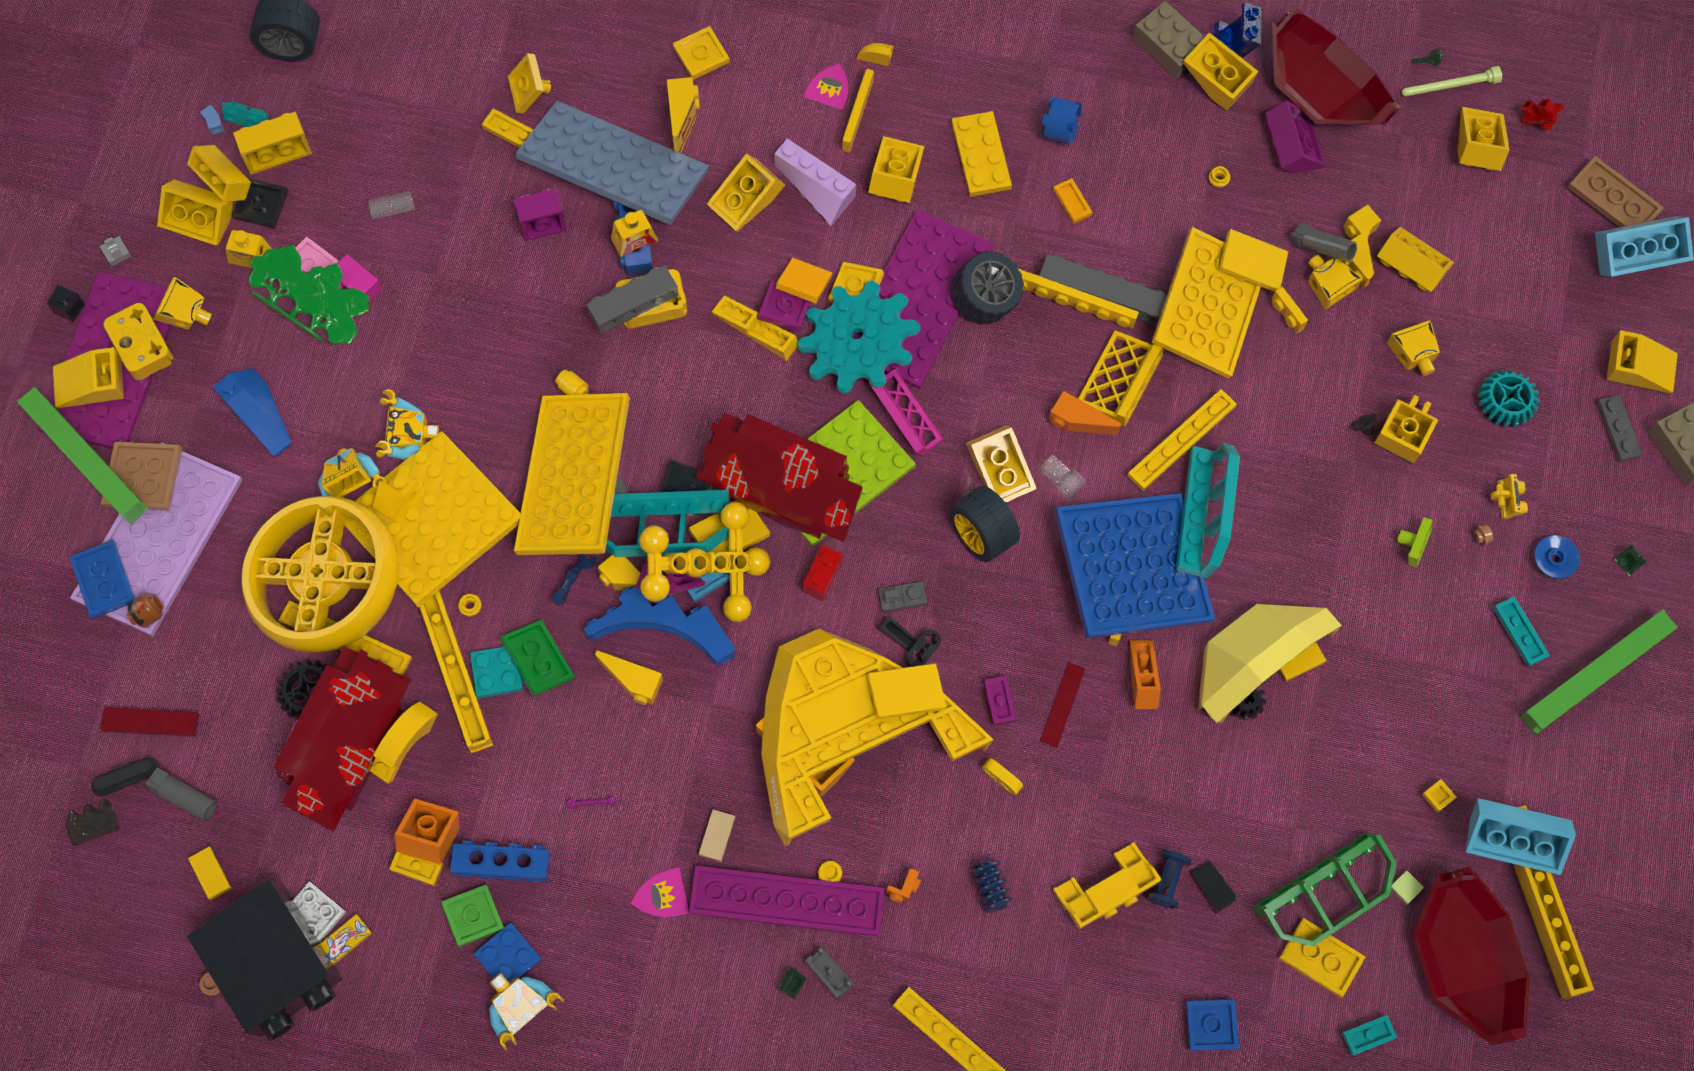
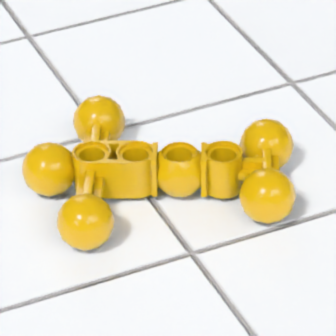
(753, 561)

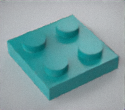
(494, 673)

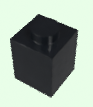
(65, 303)

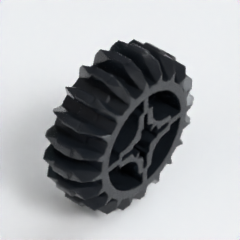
(299, 692)

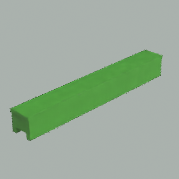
(82, 455)
(1598, 672)

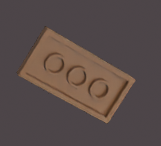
(1614, 195)

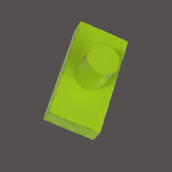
(1416, 541)

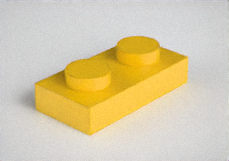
(1293, 315)
(416, 868)

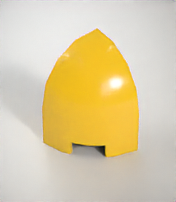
(876, 53)

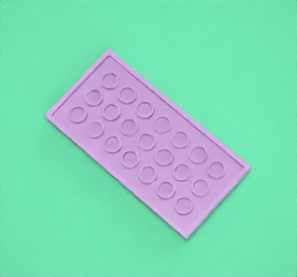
(166, 544)

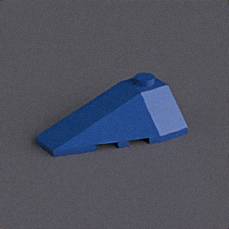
(254, 406)

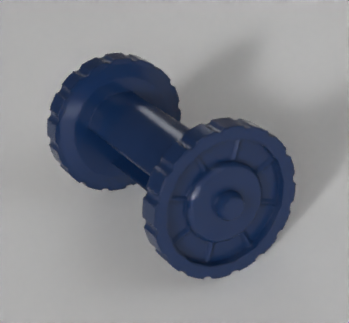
(1169, 879)

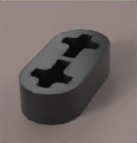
(918, 645)

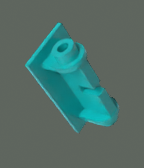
(240, 115)

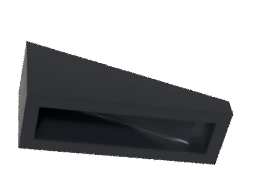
(896, 632)

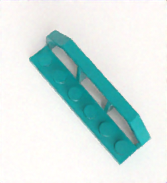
(667, 504)
(1196, 506)

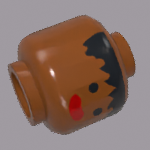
(145, 610)

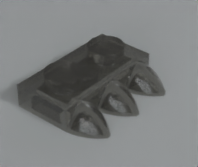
(92, 823)

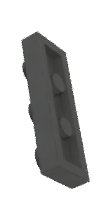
(1619, 428)

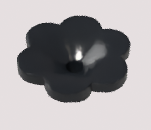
(1365, 423)

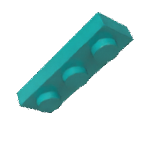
(1521, 631)

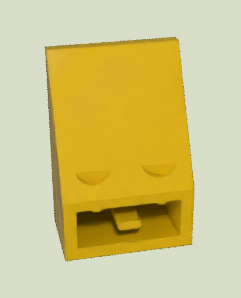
(1641, 362)
(88, 378)

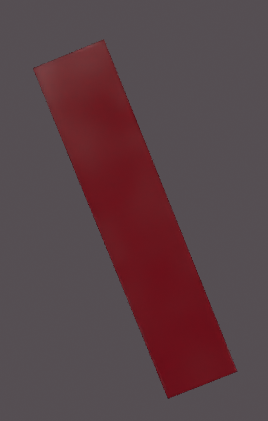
(1062, 704)

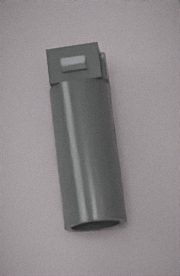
(1325, 243)
(181, 795)

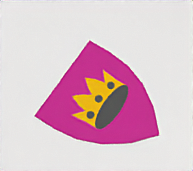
(829, 87)
(662, 895)

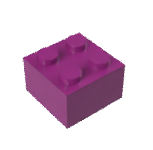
(540, 214)

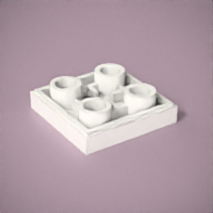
(318, 910)

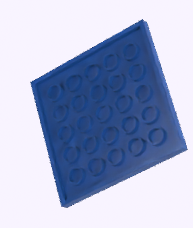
(1126, 564)

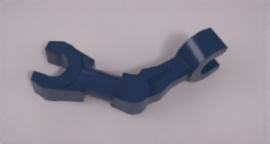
(562, 594)

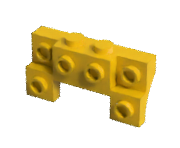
(1108, 895)

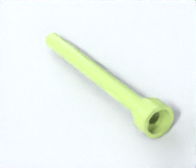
(1492, 75)

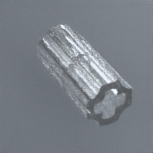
(391, 205)

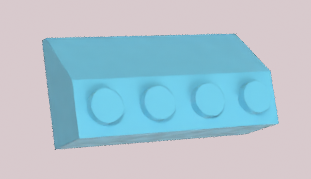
(1519, 836)

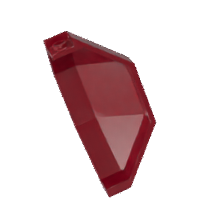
(1326, 75)
(1473, 957)

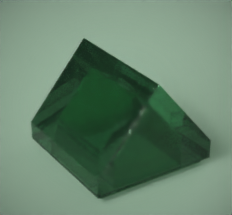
(1630, 560)
(791, 983)

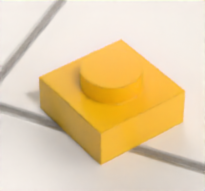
(1439, 796)

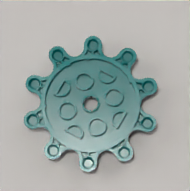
(861, 357)

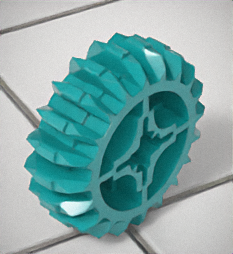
(1499, 385)

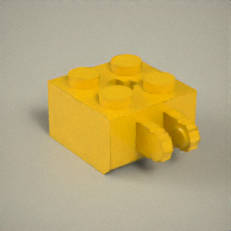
(1405, 417)

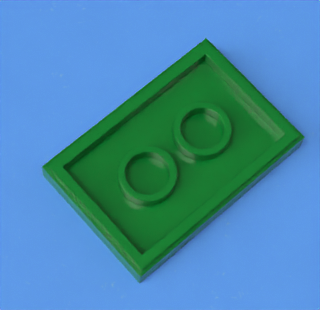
(537, 658)

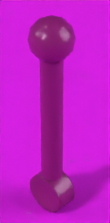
(571, 803)

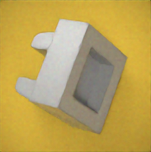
(115, 250)

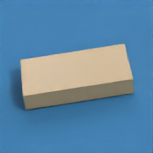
(717, 835)

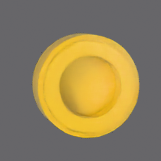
(830, 871)

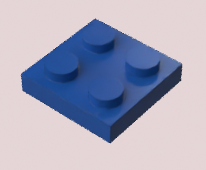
(507, 954)
(1212, 1025)

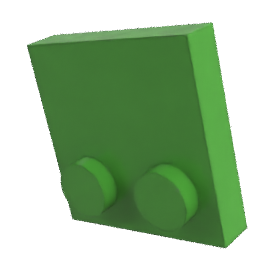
(472, 916)

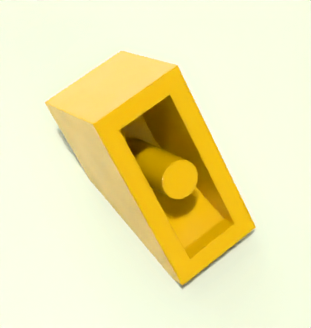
(618, 573)

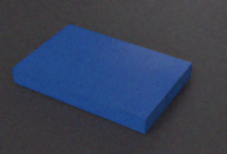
(102, 579)

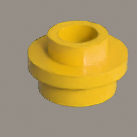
(1223, 173)
(469, 598)

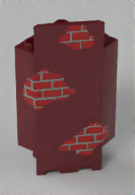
(781, 475)
(338, 735)

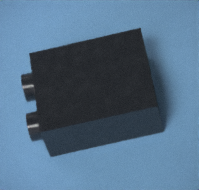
(266, 960)

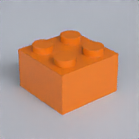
(427, 831)

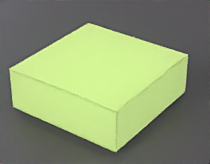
(1406, 887)

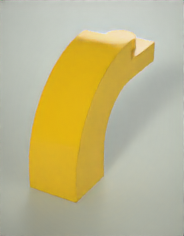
(400, 738)

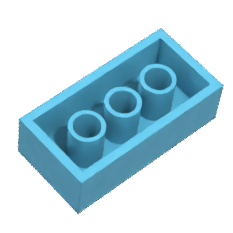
(1644, 246)

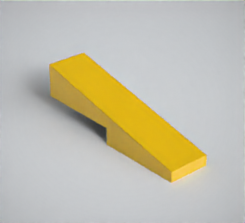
(746, 321)

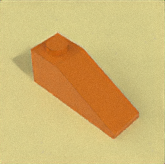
(1080, 417)
(1144, 675)

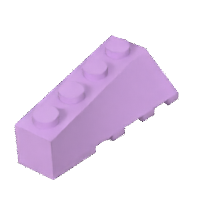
(816, 181)

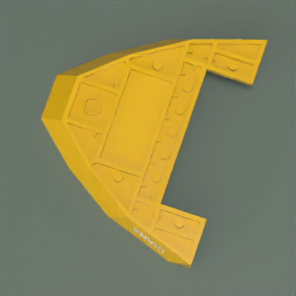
(825, 714)

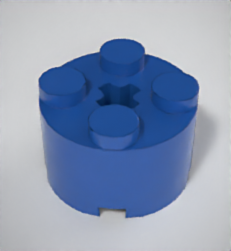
(1062, 120)

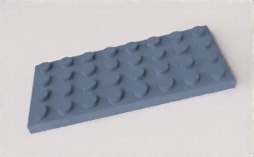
(612, 162)

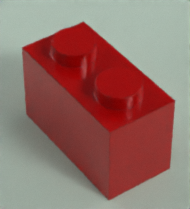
(822, 572)

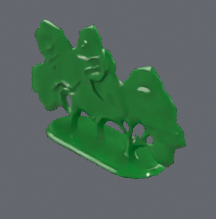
(313, 293)

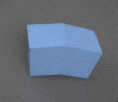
(213, 120)

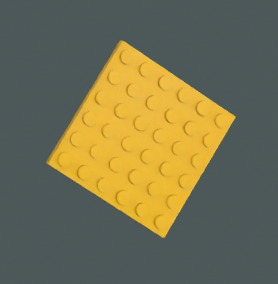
(445, 520)

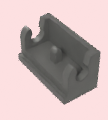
(829, 973)

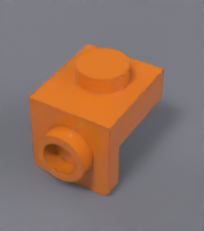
(911, 885)

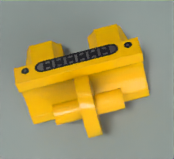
(1508, 497)

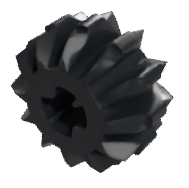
(1253, 707)

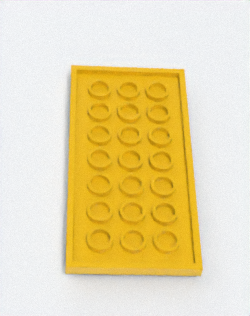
(572, 474)

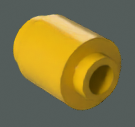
(571, 384)

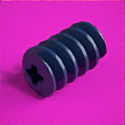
(991, 886)

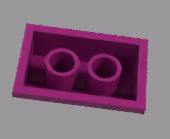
(1294, 138)

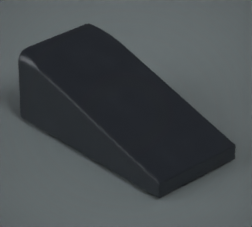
(1213, 887)

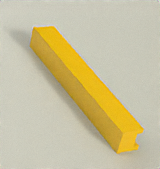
(455, 674)

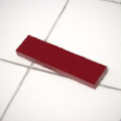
(149, 722)

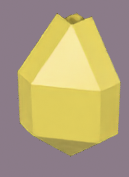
(1256, 649)

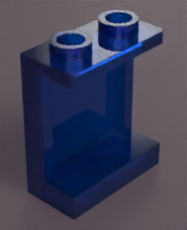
(1243, 33)

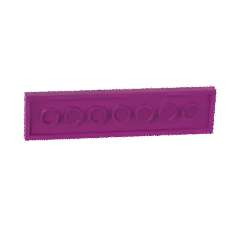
(787, 901)

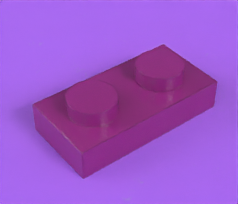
(1000, 700)

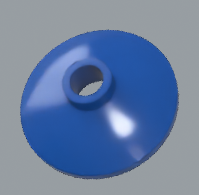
(1563, 550)

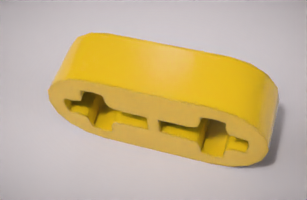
(1002, 776)

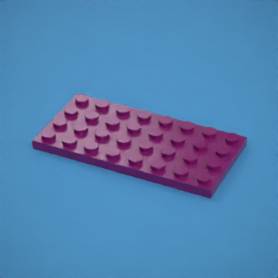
(924, 272)
(115, 419)

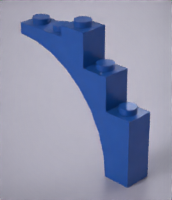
(666, 615)

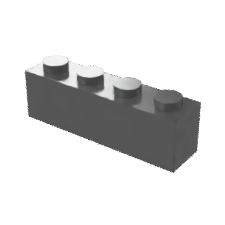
(632, 299)

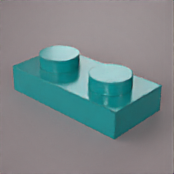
(1369, 1035)

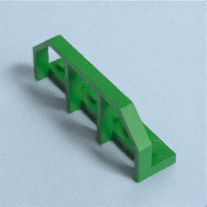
(1326, 870)

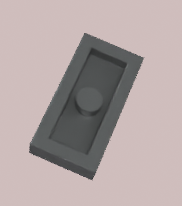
(902, 597)

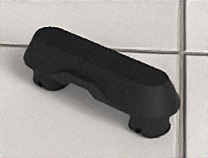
(124, 776)

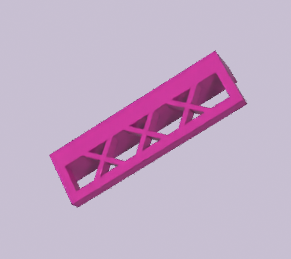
(904, 421)

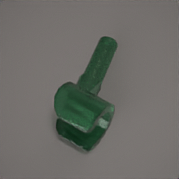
(1434, 59)

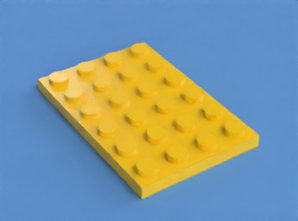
(1205, 308)

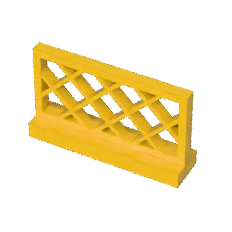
(1139, 379)

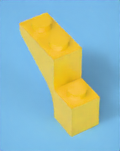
(1359, 227)

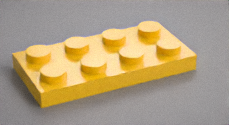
(981, 154)

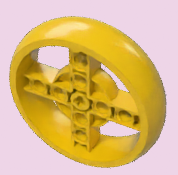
(319, 574)

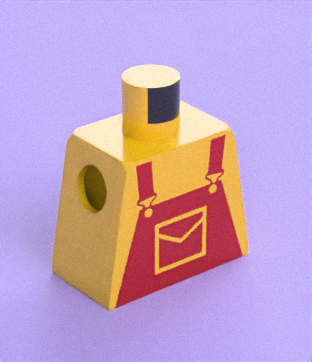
(632, 233)

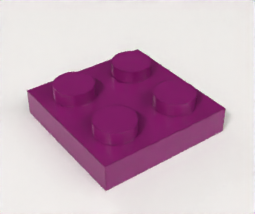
(783, 309)

